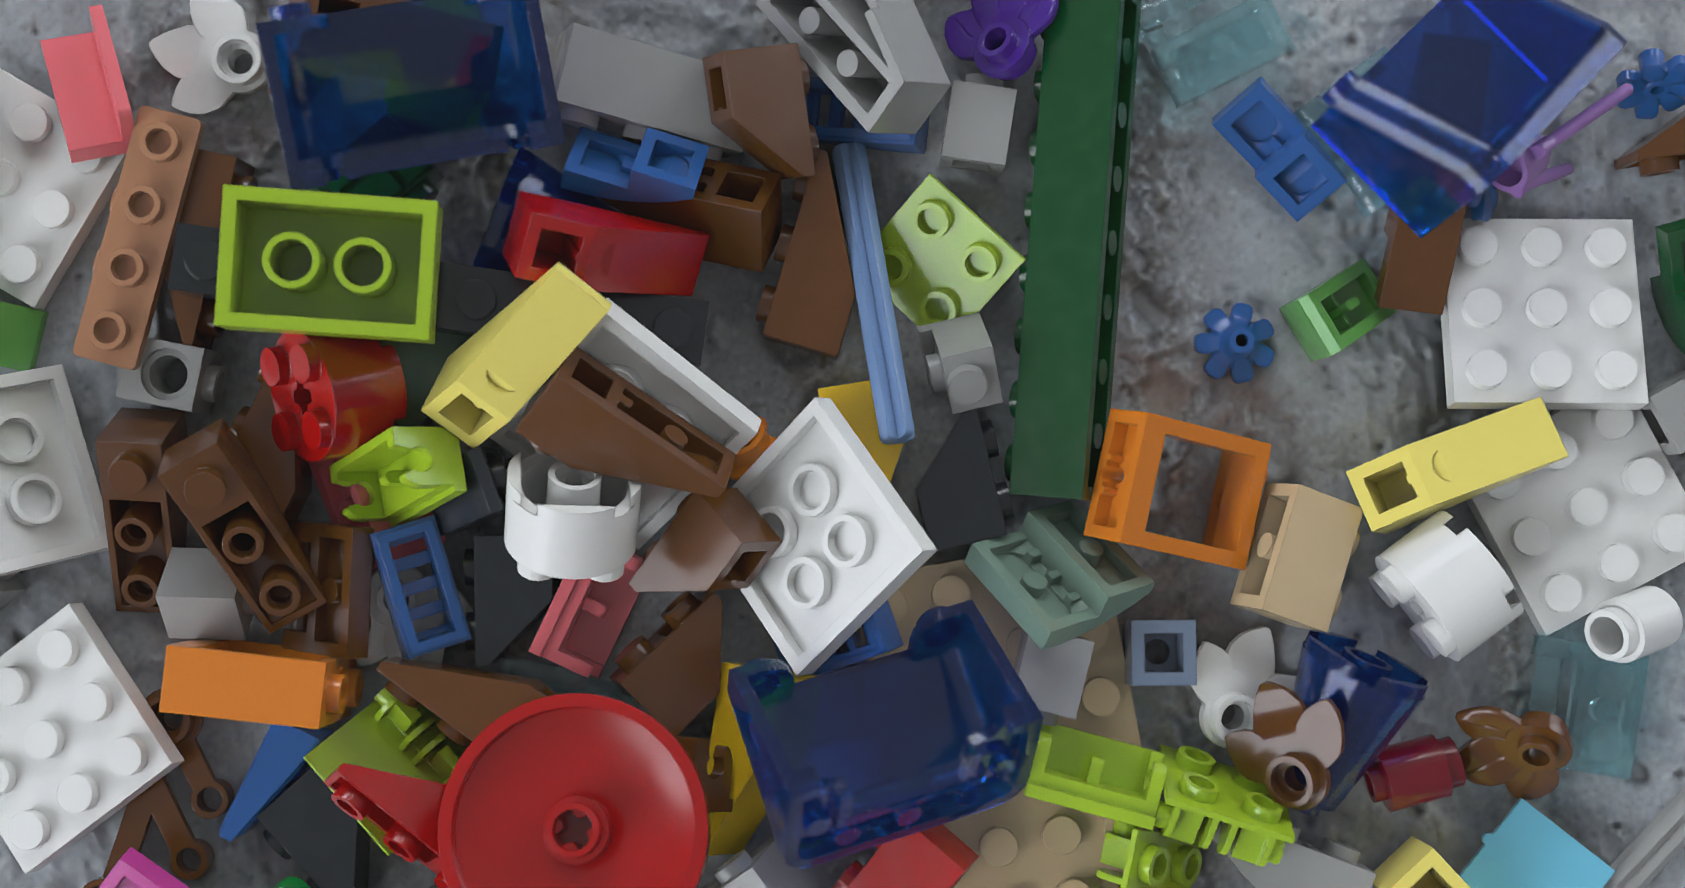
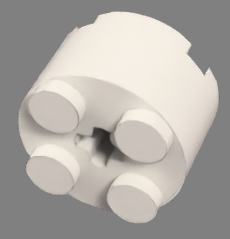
(569, 520)
(1446, 588)

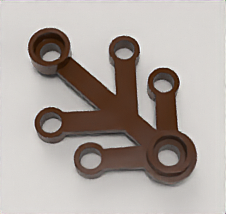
(162, 805)

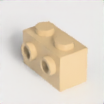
(1298, 556)

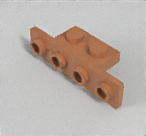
(138, 238)

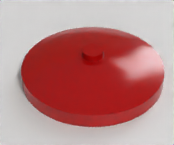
(574, 799)

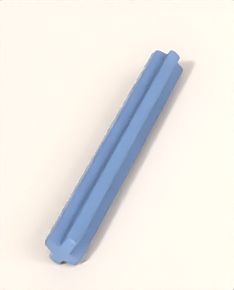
(873, 294)

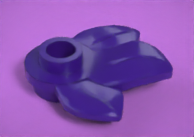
(999, 34)

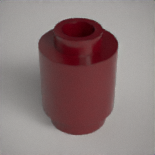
(1415, 772)

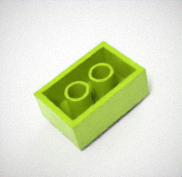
(328, 264)

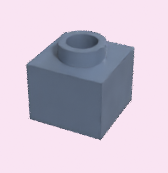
(1180, 656)

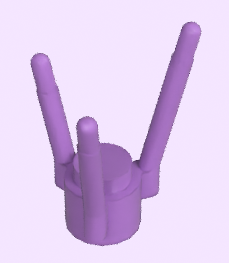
(1531, 166)

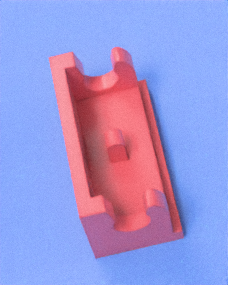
(586, 621)

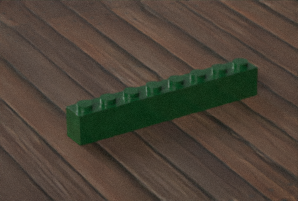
(1073, 248)

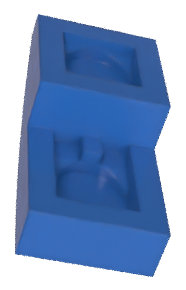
(1279, 148)
(613, 168)

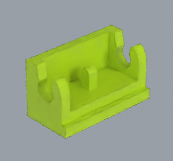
(404, 473)
(1097, 775)

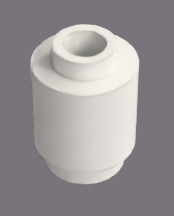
(1633, 625)

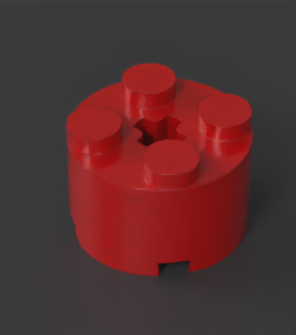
(332, 393)

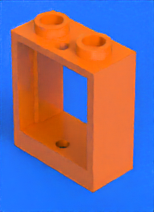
(1122, 507)
(258, 683)

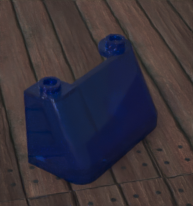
(406, 85)
(1462, 99)
(888, 739)

